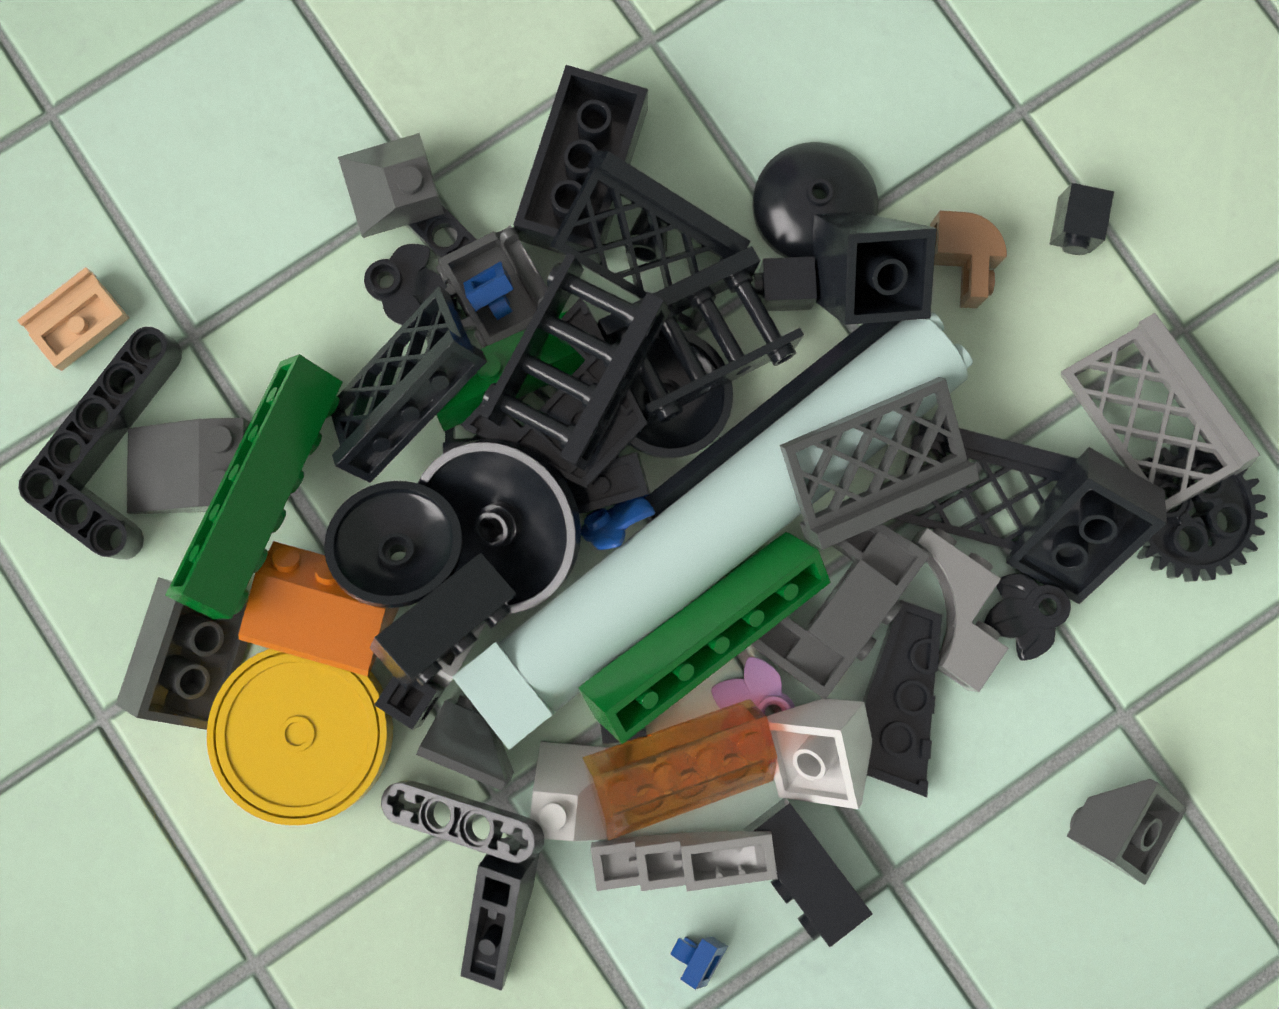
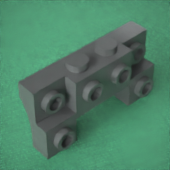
(850, 614)

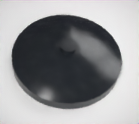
(512, 513)

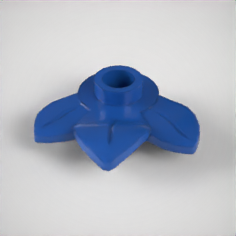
(607, 527)

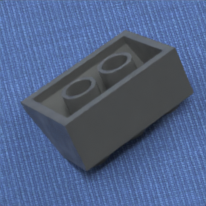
(179, 662)

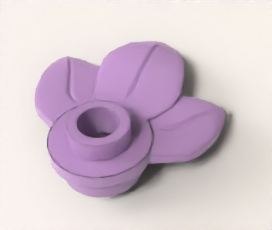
(760, 684)

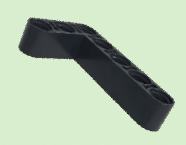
(97, 443)

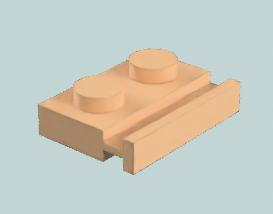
(73, 319)

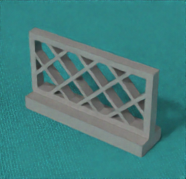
(1190, 392)

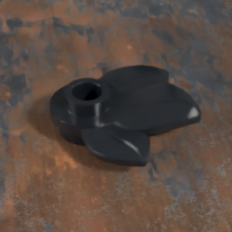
(410, 284)
(1020, 615)

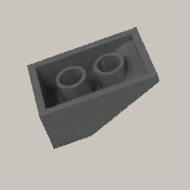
(179, 463)

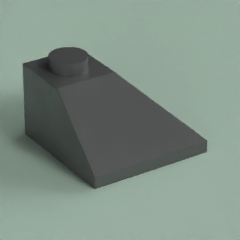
(391, 185)
(467, 744)
(1128, 826)

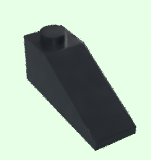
(497, 918)

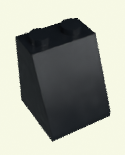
(873, 267)

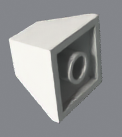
(822, 752)
(563, 793)

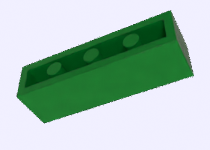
(554, 352)

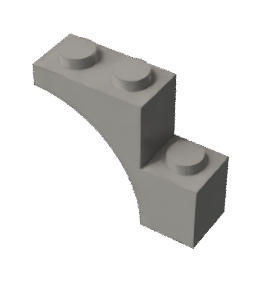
(968, 649)

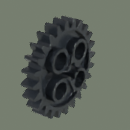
(1229, 496)

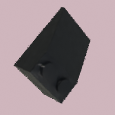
(1089, 526)

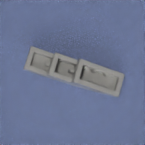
(686, 859)

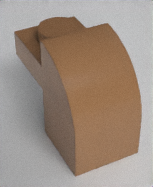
(974, 245)

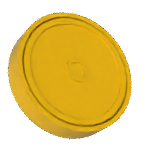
(297, 738)

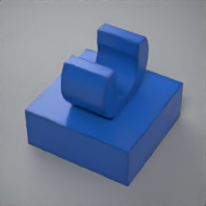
(490, 288)
(700, 959)

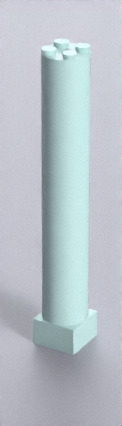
(697, 537)

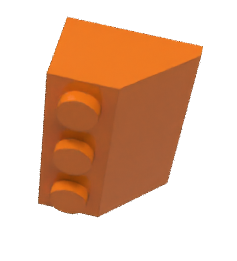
(307, 614)

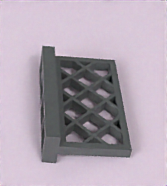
(886, 499)

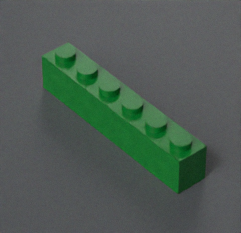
(256, 489)
(704, 636)

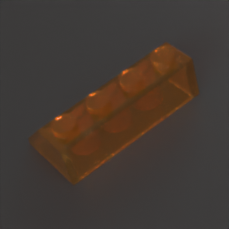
(681, 768)

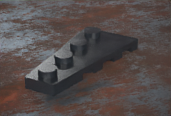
(903, 699)

